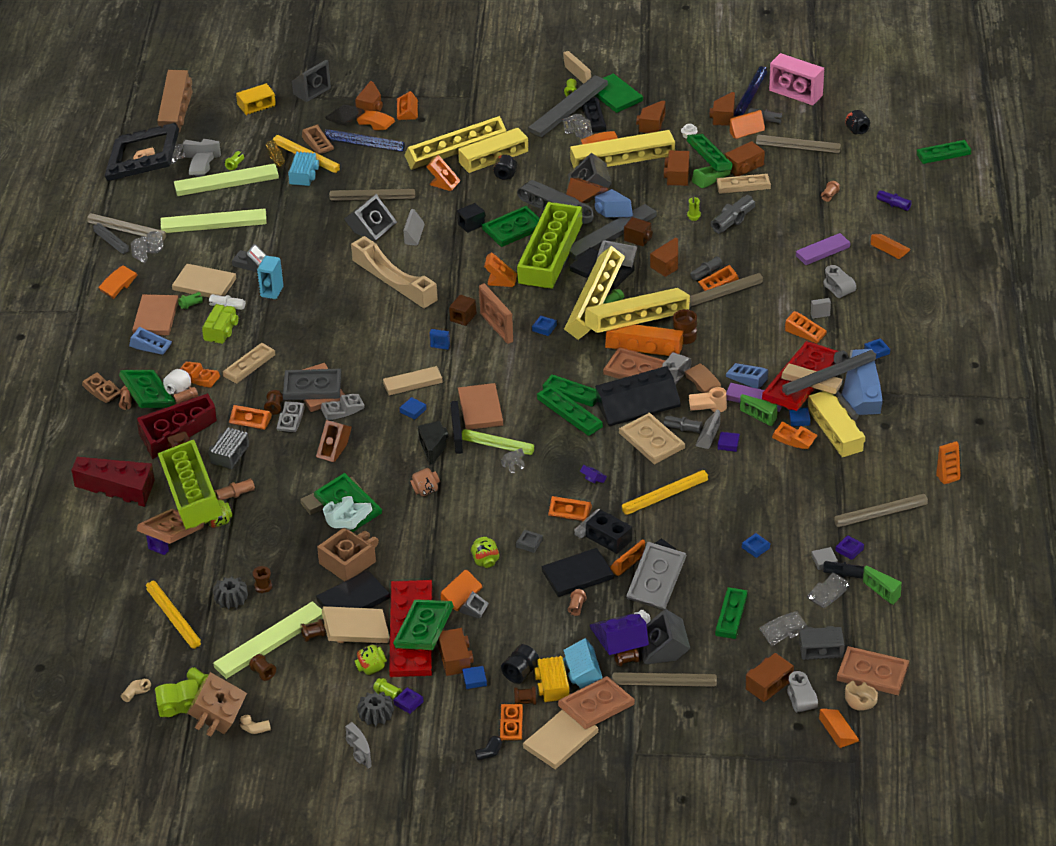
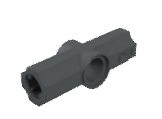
(733, 214)

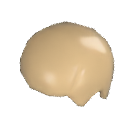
(860, 697)

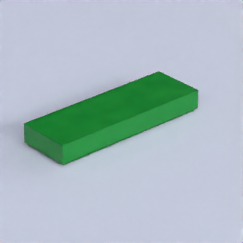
(943, 151)
(573, 390)
(731, 613)

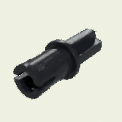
(843, 569)

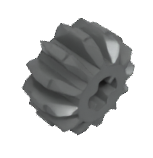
(230, 592)
(375, 708)

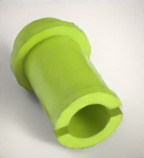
(570, 87)
(232, 162)
(694, 212)
(195, 674)
(382, 685)

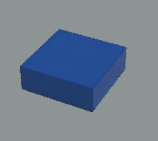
(544, 325)
(439, 339)
(878, 347)
(412, 408)
(800, 417)
(756, 545)
(474, 677)

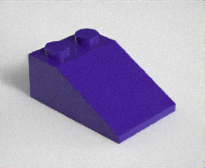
(621, 633)

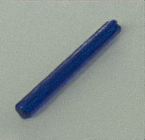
(750, 91)
(365, 140)

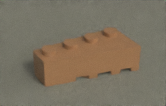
(175, 98)

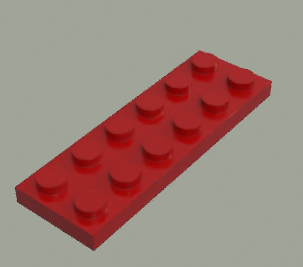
(808, 356)
(407, 661)

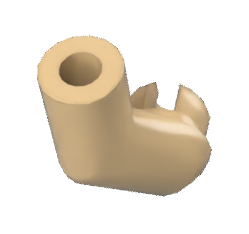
(136, 687)
(252, 727)

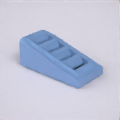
(145, 340)
(752, 376)

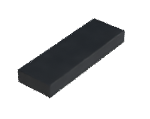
(594, 113)
(456, 427)

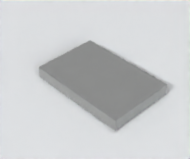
(656, 575)

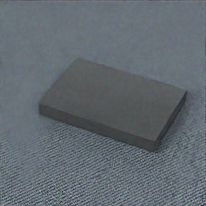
(312, 384)

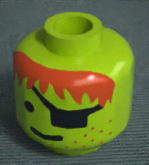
(224, 519)
(485, 552)
(370, 659)

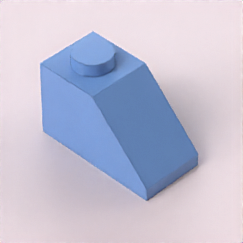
(613, 204)

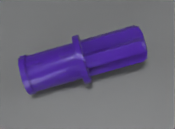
(894, 200)

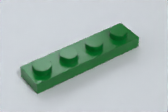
(709, 152)
(569, 410)

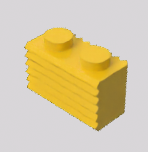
(255, 99)
(552, 678)

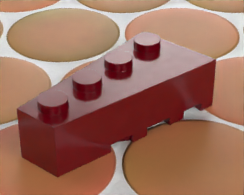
(186, 417)
(114, 478)

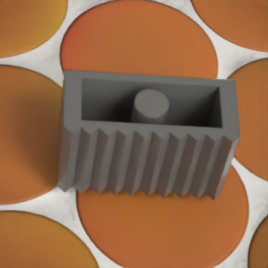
(228, 448)
(821, 642)

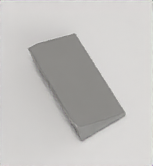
(413, 228)
(709, 430)

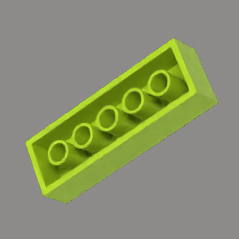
(549, 245)
(190, 484)

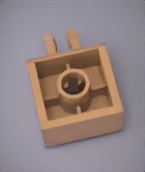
(347, 553)
(216, 704)

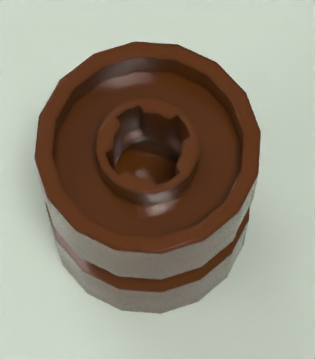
(687, 322)

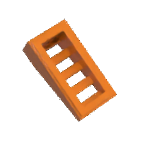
(726, 274)
(799, 324)
(948, 465)

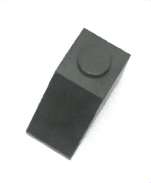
(432, 439)

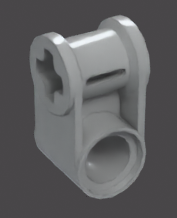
(838, 281)
(677, 365)
(801, 692)

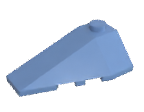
(863, 388)

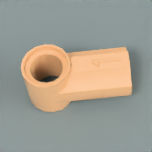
(714, 400)

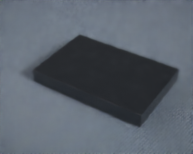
(586, 262)
(577, 572)
(357, 592)

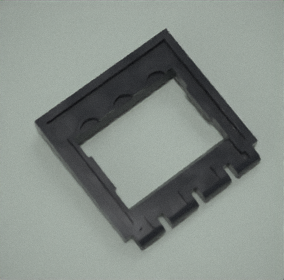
(118, 169)

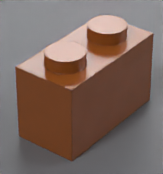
(746, 158)
(677, 167)
(454, 651)
(769, 677)

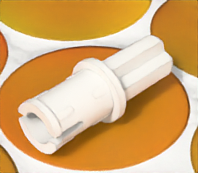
(227, 301)

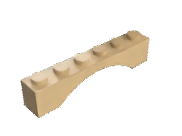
(370, 257)

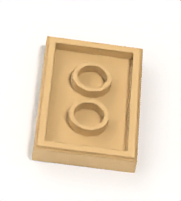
(203, 280)
(652, 438)
(355, 625)
(558, 739)

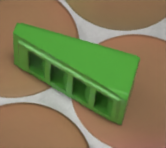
(707, 176)
(763, 409)
(882, 584)

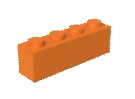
(645, 339)

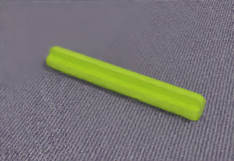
(496, 441)

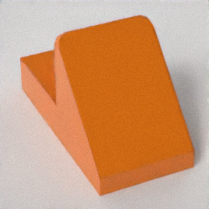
(444, 176)
(500, 273)

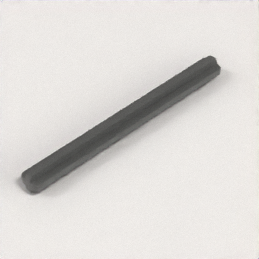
(829, 372)

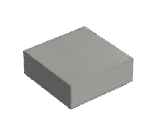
(820, 308)
(823, 555)

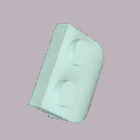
(346, 513)

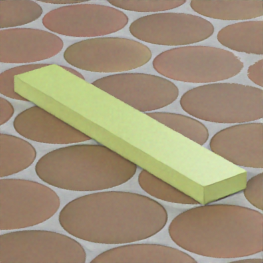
(226, 179)
(214, 220)
(267, 640)

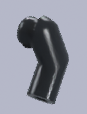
(491, 750)

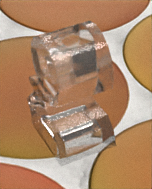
(577, 124)
(152, 244)

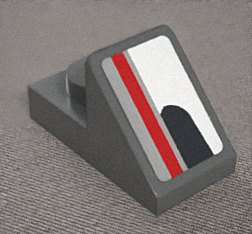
(249, 260)

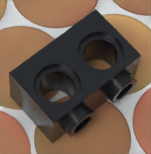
(608, 531)

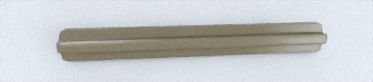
(798, 144)
(383, 194)
(122, 225)
(725, 289)
(880, 510)
(664, 679)

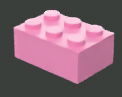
(796, 79)

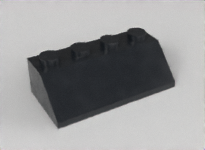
(637, 396)

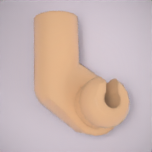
(145, 152)

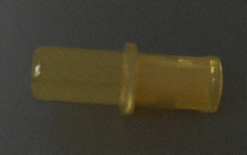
(275, 153)

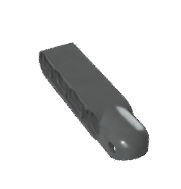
(539, 195)

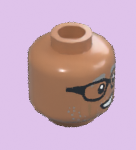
(425, 482)

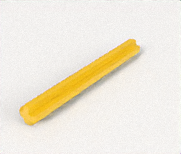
(294, 147)
(664, 492)
(173, 614)

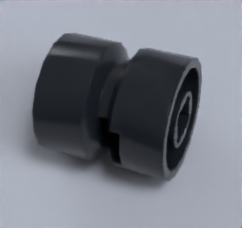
(520, 664)

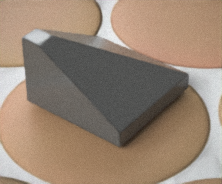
(474, 606)

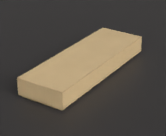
(576, 67)
(743, 183)
(249, 363)
(795, 372)
(412, 380)

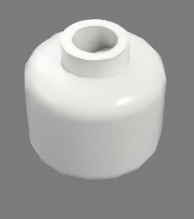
(177, 381)

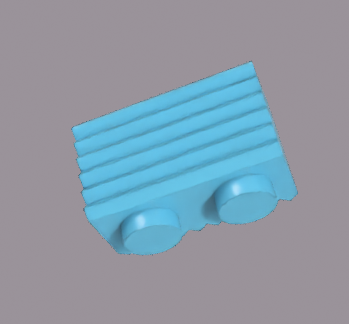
(303, 169)
(270, 277)
(582, 663)

